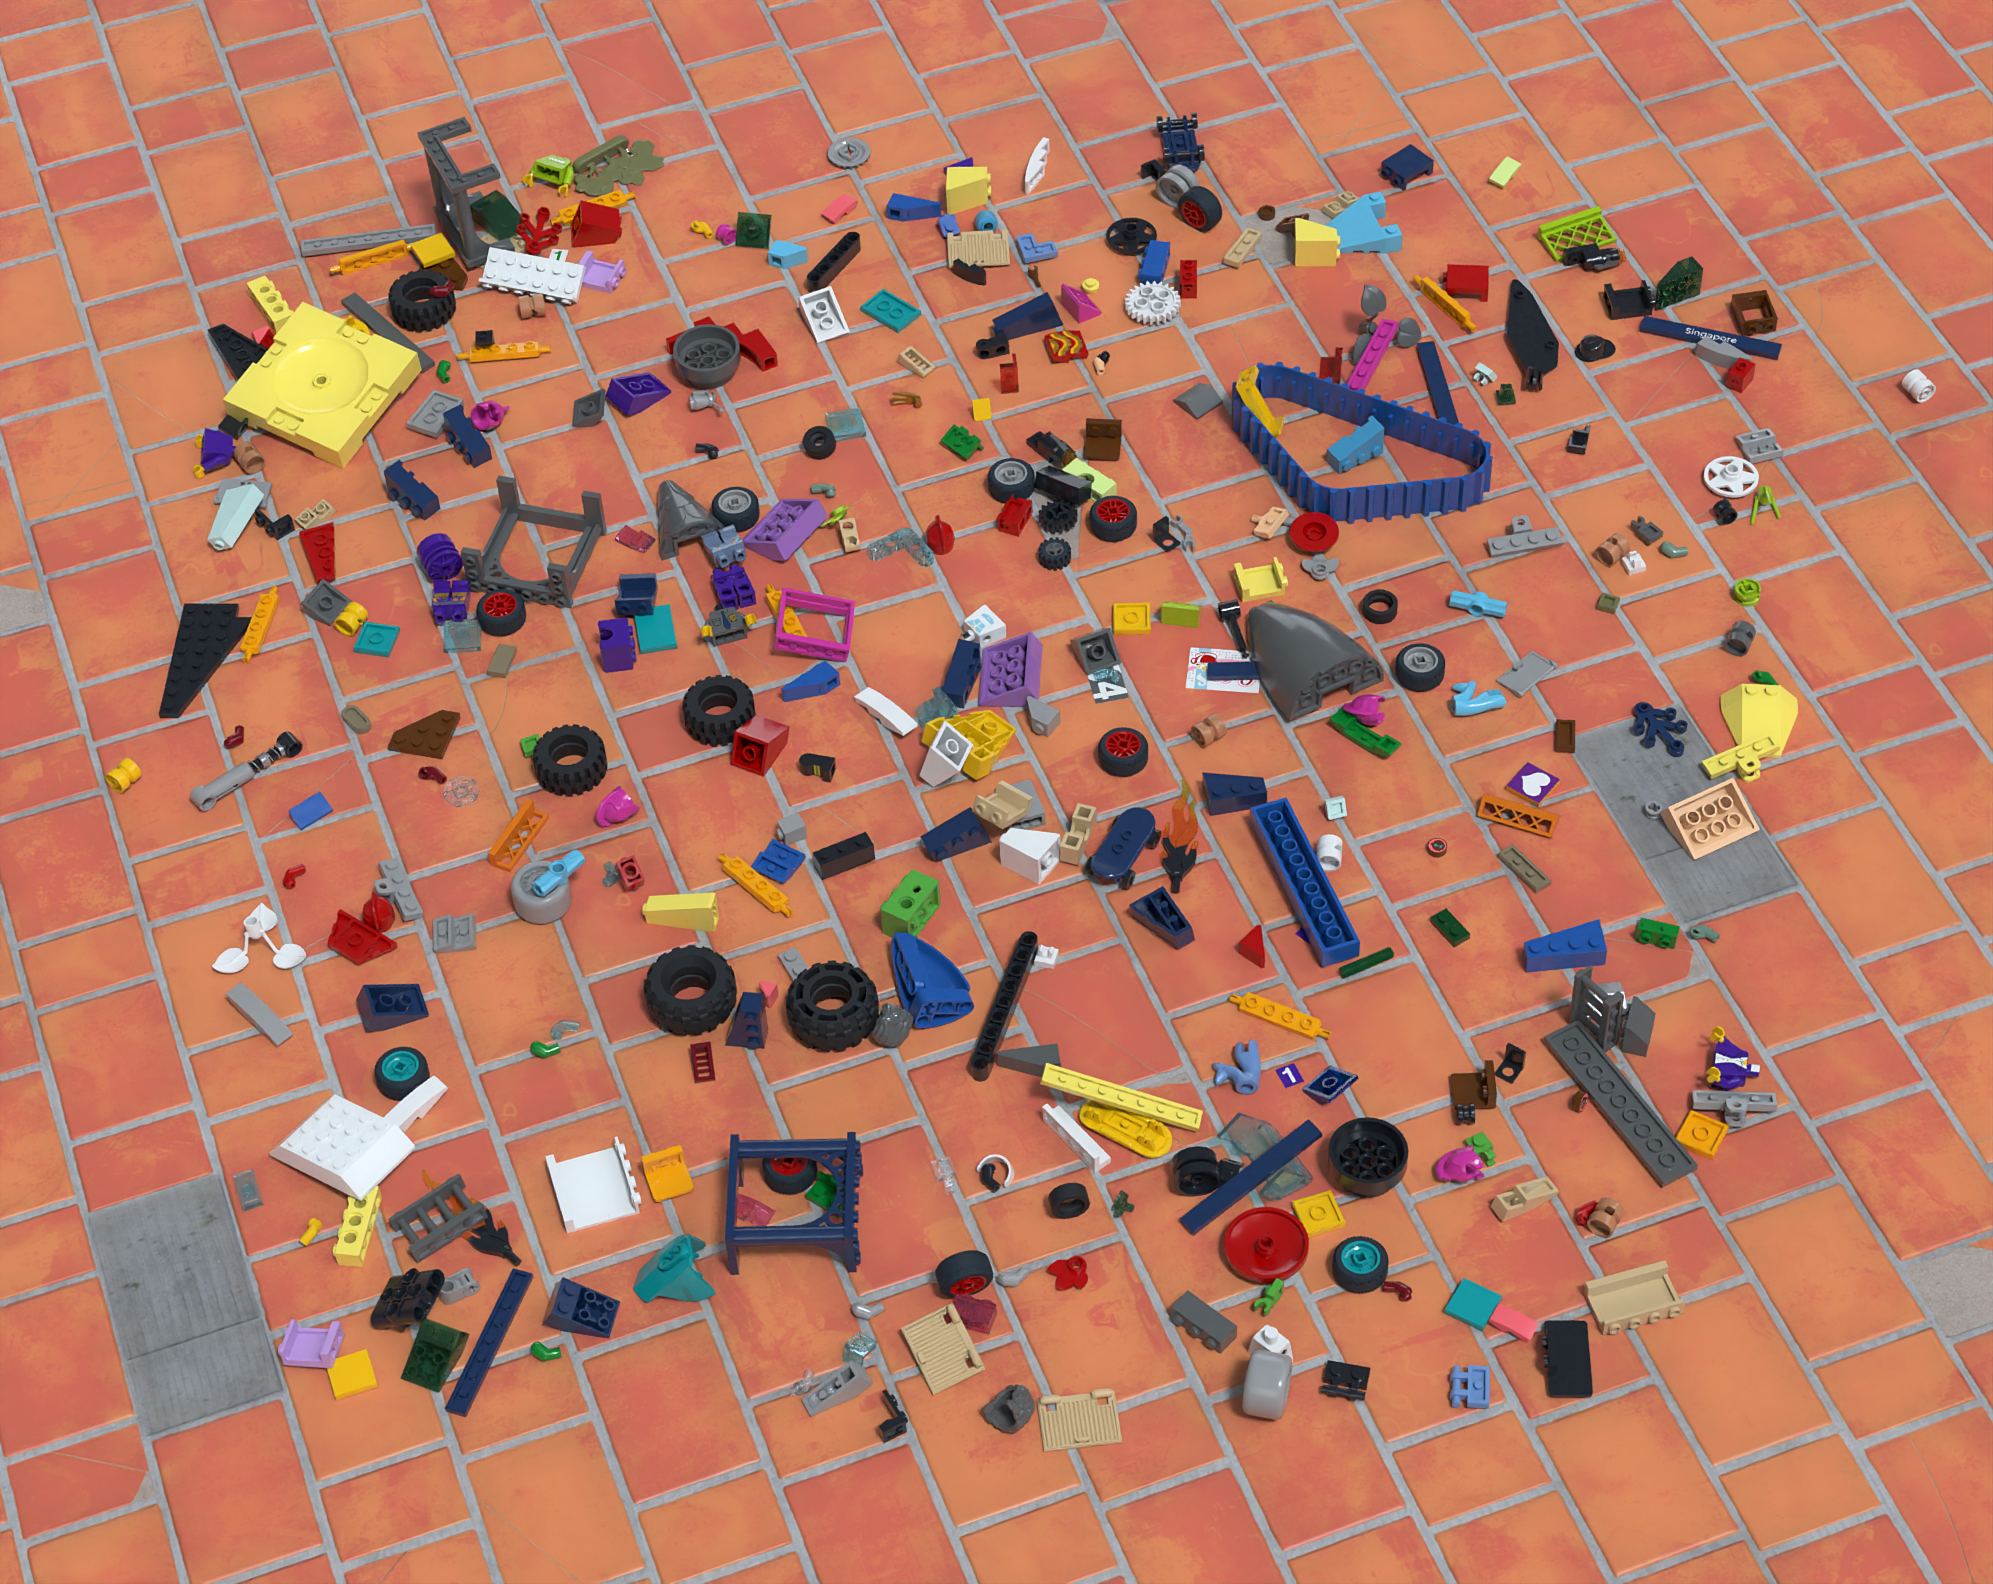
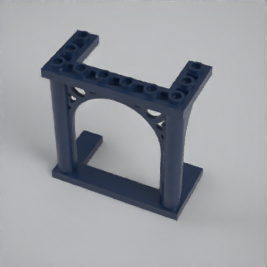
(837, 1238)

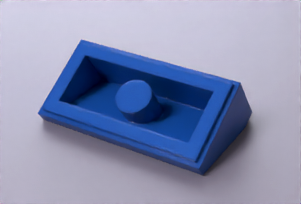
(310, 811)

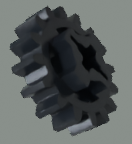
(1058, 516)

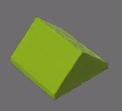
(1181, 614)

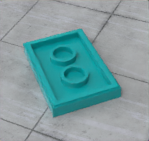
(890, 310)
(656, 630)

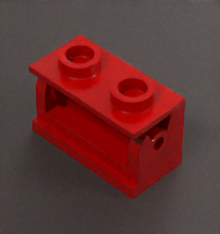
(1188, 279)
(1014, 516)

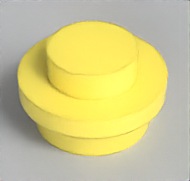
(1090, 285)

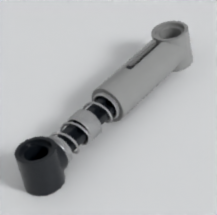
(206, 796)

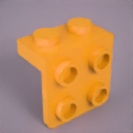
(667, 1173)

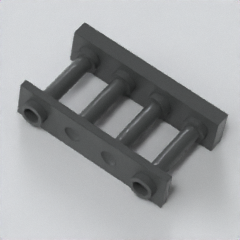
(1610, 1009)
(447, 1232)

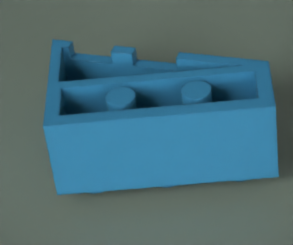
(1358, 447)

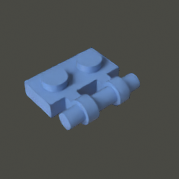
(1477, 1389)

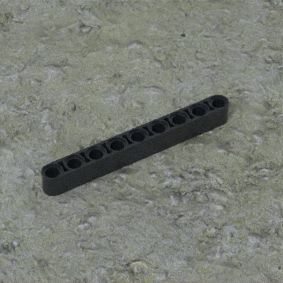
(1004, 1006)

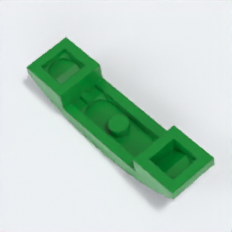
(1362, 736)

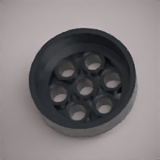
(1383, 1141)

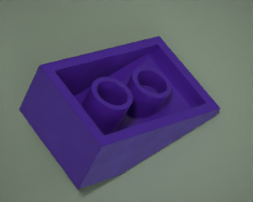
(636, 392)

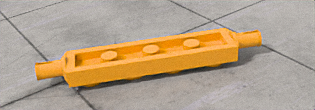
(614, 199)
(372, 257)
(1445, 302)
(504, 351)
(790, 622)
(259, 624)
(756, 884)
(1280, 1016)

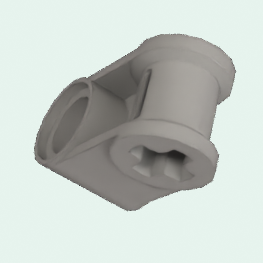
(459, 1287)

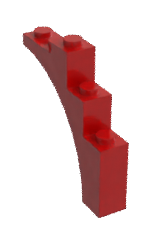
(752, 345)

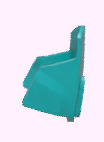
(671, 1273)

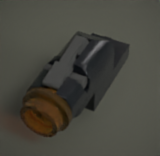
(1592, 257)
(1051, 448)

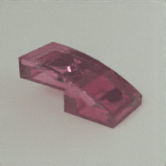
(634, 540)
(753, 1211)

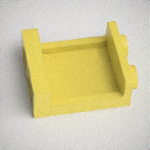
(1260, 581)

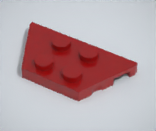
(358, 940)

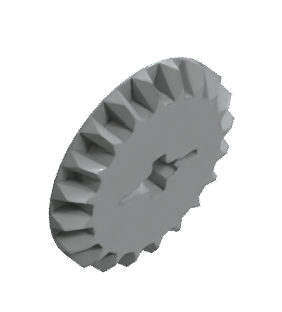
(858, 148)

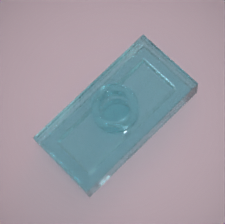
(248, 1190)

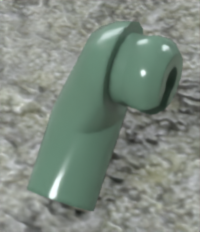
(821, 488)
(1672, 551)
(1703, 931)

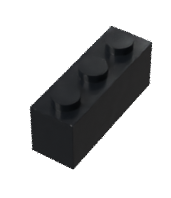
(1063, 484)
(844, 855)

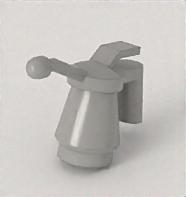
(702, 399)

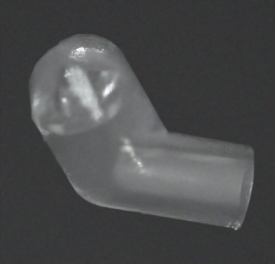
(804, 1385)

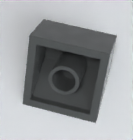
(1095, 650)

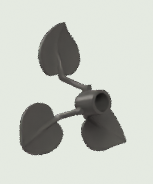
(1372, 302)

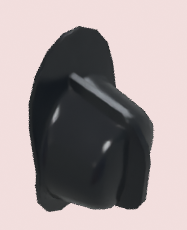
(1594, 348)

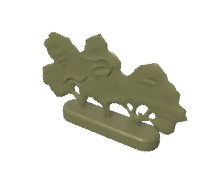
(624, 168)

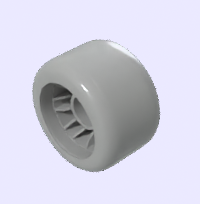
(530, 905)
(1267, 1384)

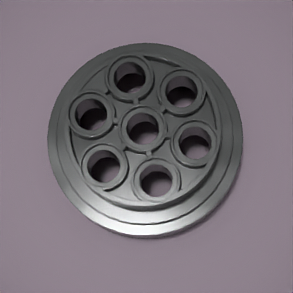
(707, 355)

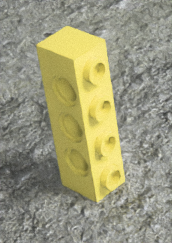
(269, 302)
(364, 1218)

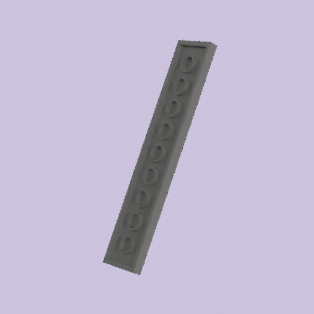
(1620, 1103)

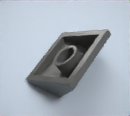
(1199, 400)
(589, 409)
(325, 603)

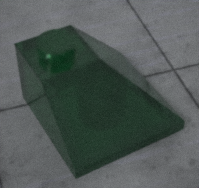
(753, 230)

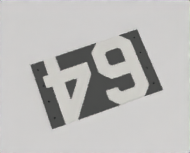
(1105, 690)

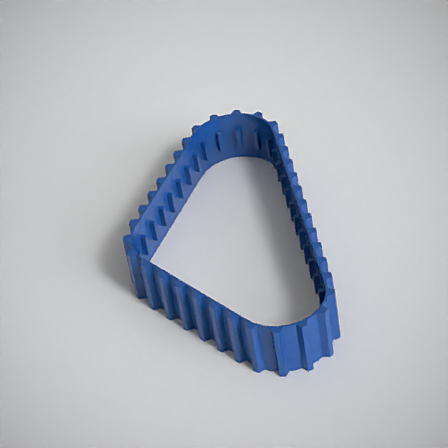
(1356, 408)

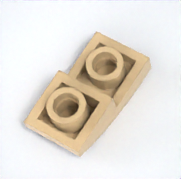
(1341, 203)
(315, 516)

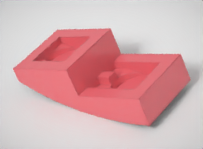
(837, 208)
(1511, 1320)

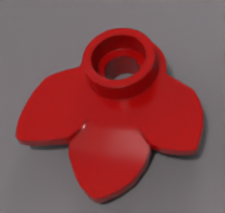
(1068, 1275)

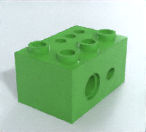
(910, 904)

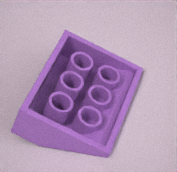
(785, 528)
(1011, 671)

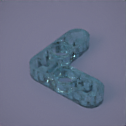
(905, 539)

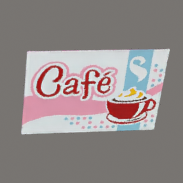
(1198, 670)

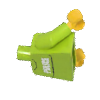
(552, 169)

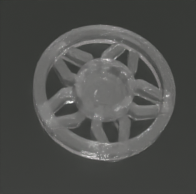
(461, 790)

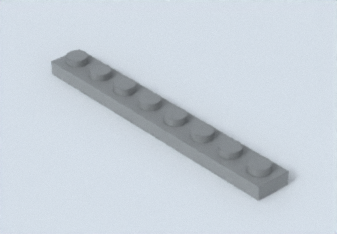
(365, 240)

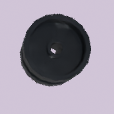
(1195, 1171)

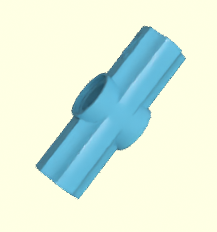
(1478, 603)
(558, 873)

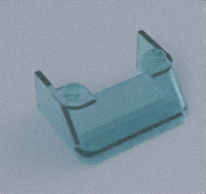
(1254, 1138)

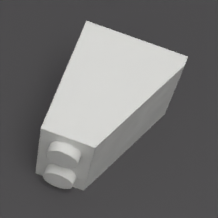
(945, 755)
(1030, 853)

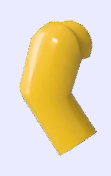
(702, 227)
(314, 1227)

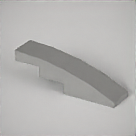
(259, 1014)

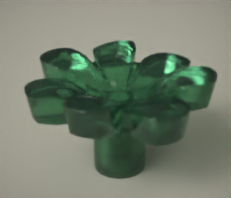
(1121, 1205)

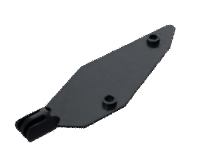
(1531, 335)

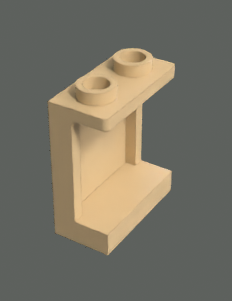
(1003, 806)

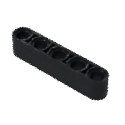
(834, 262)

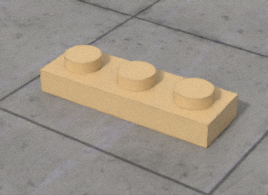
(1242, 247)

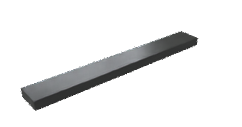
(383, 327)

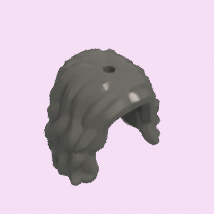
(892, 1025)
(1011, 1408)

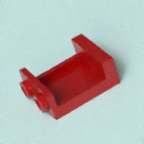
(1467, 279)

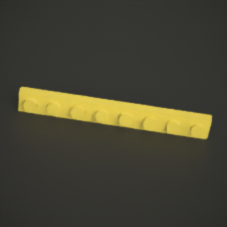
(1121, 1097)

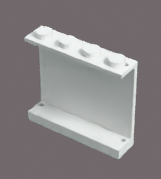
(594, 1188)

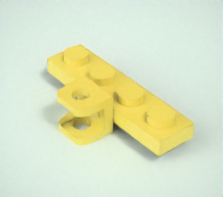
(1743, 758)

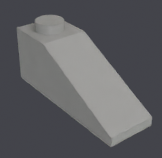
(838, 1388)

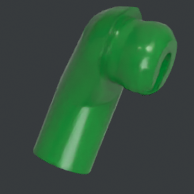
(441, 371)
(1763, 678)
(544, 1051)
(544, 1353)

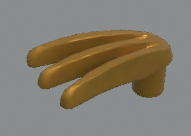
(906, 399)

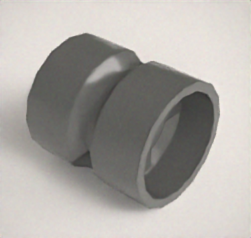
(1740, 638)

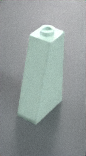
(233, 515)

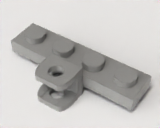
(1523, 539)
(397, 889)
(1734, 1103)

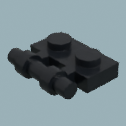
(1348, 1376)

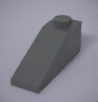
(1029, 1059)

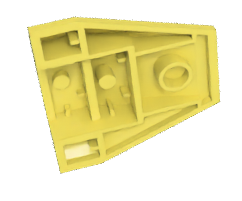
(1757, 710)

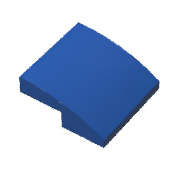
(778, 861)

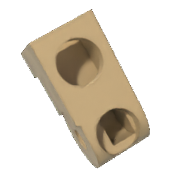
(849, 535)

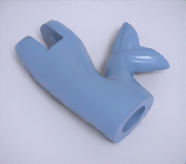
(1248, 1080)

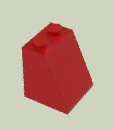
(595, 225)
(758, 744)

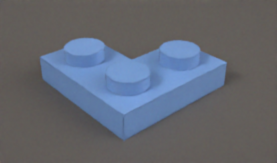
(1034, 252)

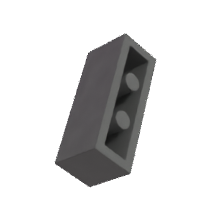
(1203, 1322)

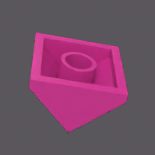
(1078, 304)

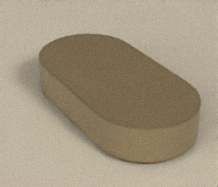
(356, 719)

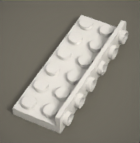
(533, 275)

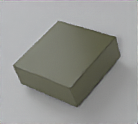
(1608, 603)

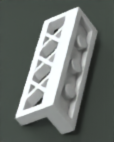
(1075, 1138)

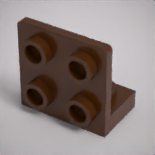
(1103, 439)
(1475, 1087)

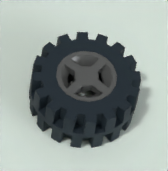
(1054, 554)

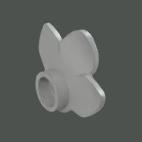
(1320, 566)

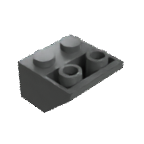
(1637, 1028)

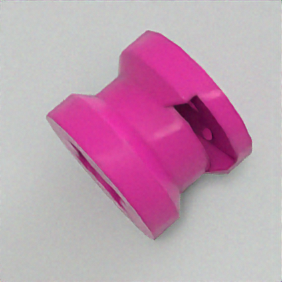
(726, 233)

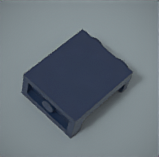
(1406, 165)
(636, 594)

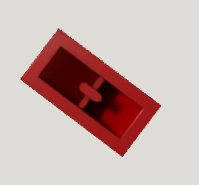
(1253, 947)

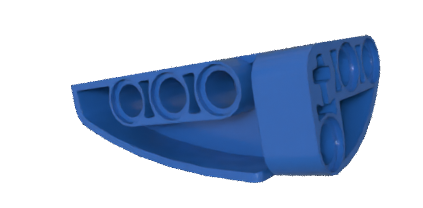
(928, 982)

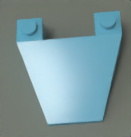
(1361, 230)

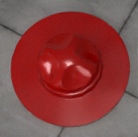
(1314, 532)

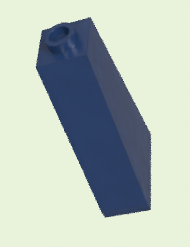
(1028, 318)

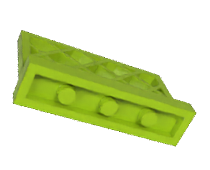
(1570, 225)

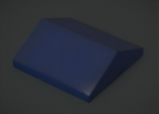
(1329, 1085)

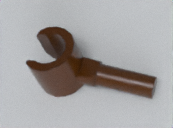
(1033, 274)

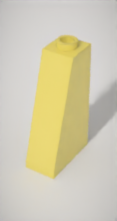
(685, 911)

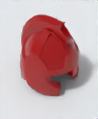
(939, 537)
(378, 913)

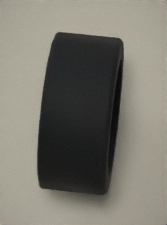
(1383, 596)
(1067, 1192)

